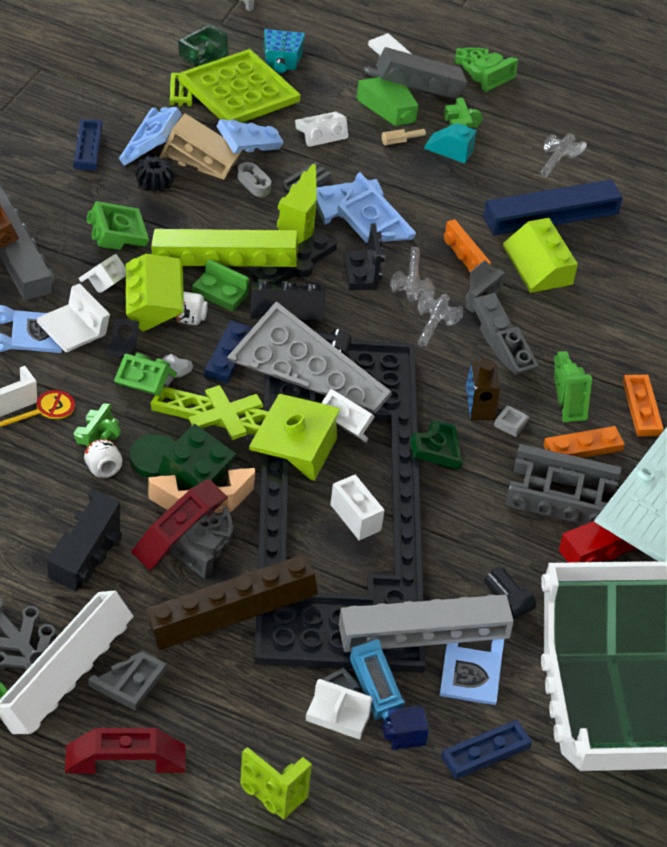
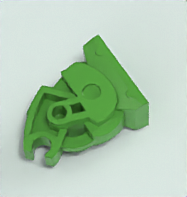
(486, 67)
(572, 388)

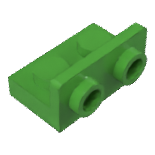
(222, 286)
(143, 374)

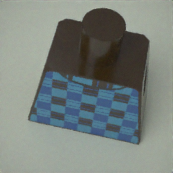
(481, 379)

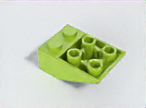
(299, 206)

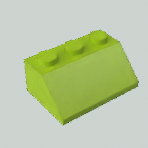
(541, 256)
(154, 289)

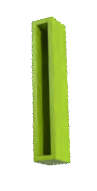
(228, 247)

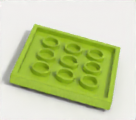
(239, 87)

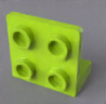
(278, 792)

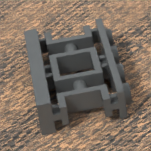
(564, 470)

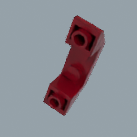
(176, 521)
(125, 745)

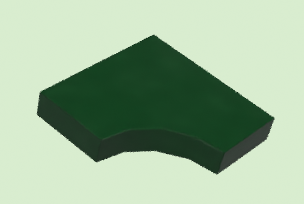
(438, 445)

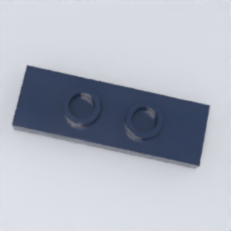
(88, 144)

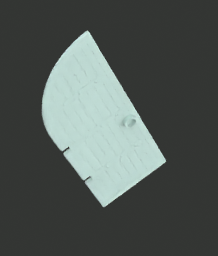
(640, 504)

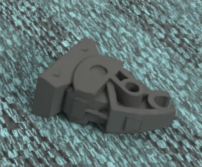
(204, 542)

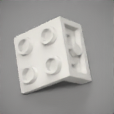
(77, 322)

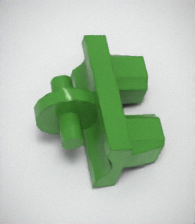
(461, 115)
(100, 426)

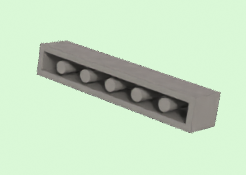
(427, 622)

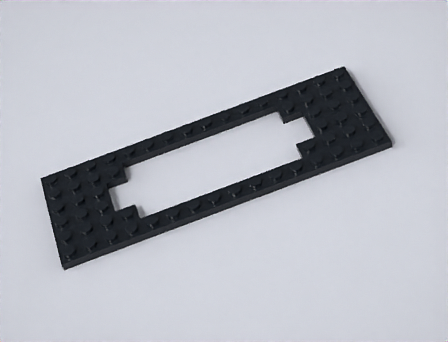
(309, 629)

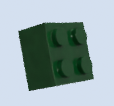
(196, 458)

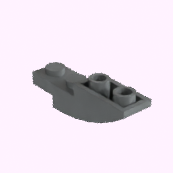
(502, 337)

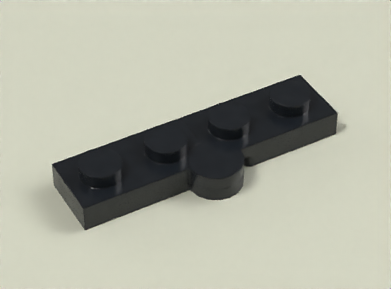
(309, 253)

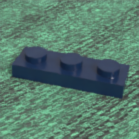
(218, 365)
(486, 749)

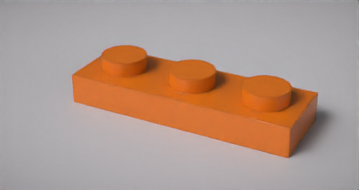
(463, 245)
(642, 405)
(586, 443)

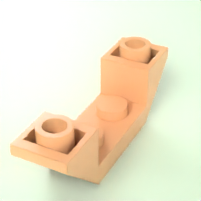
(240, 484)

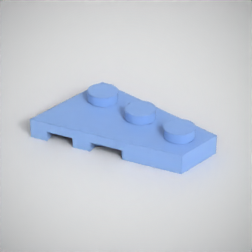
(249, 136)
(330, 197)

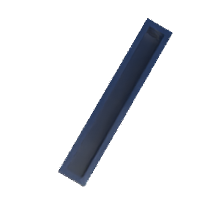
(558, 204)

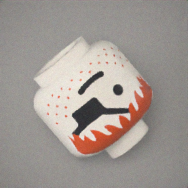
(194, 309)
(103, 458)

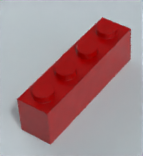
(592, 544)

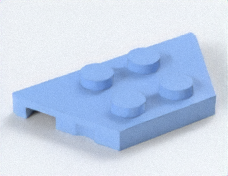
(151, 133)
(366, 206)

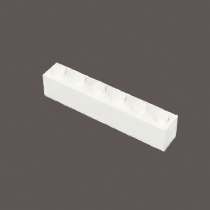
(64, 662)

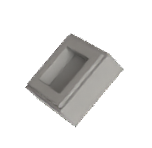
(511, 421)

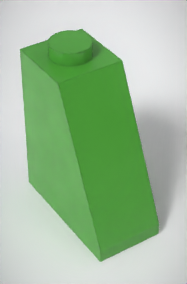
(388, 100)

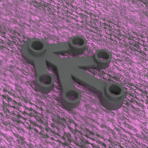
(21, 640)

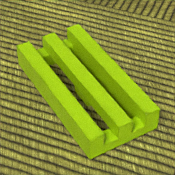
(173, 99)

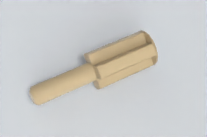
(400, 136)

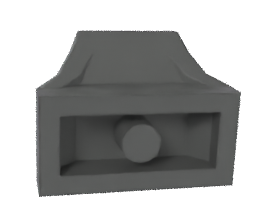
(483, 281)

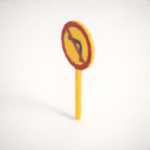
(51, 404)

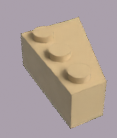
(199, 147)

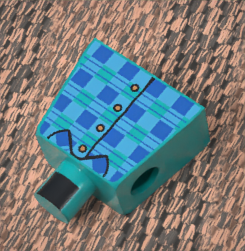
(283, 49)

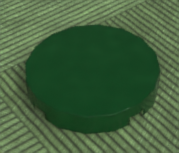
(148, 452)

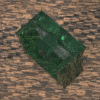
(204, 45)

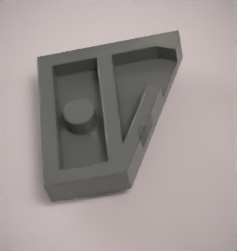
(130, 680)

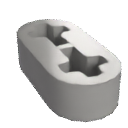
(250, 181)

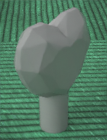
(181, 366)

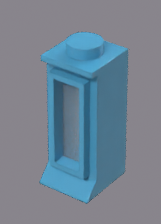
(376, 678)

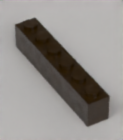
(232, 601)

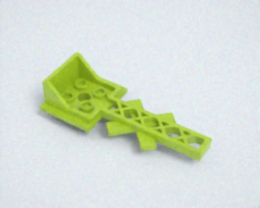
(290, 430)

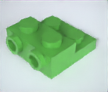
(116, 225)

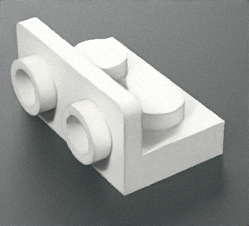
(323, 128)

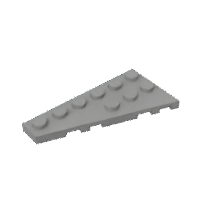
(297, 354)

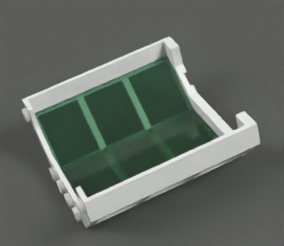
(607, 662)

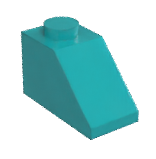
(453, 142)

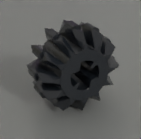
(154, 173)

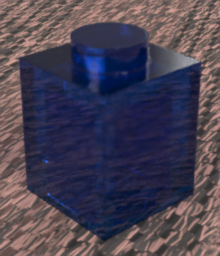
(406, 727)

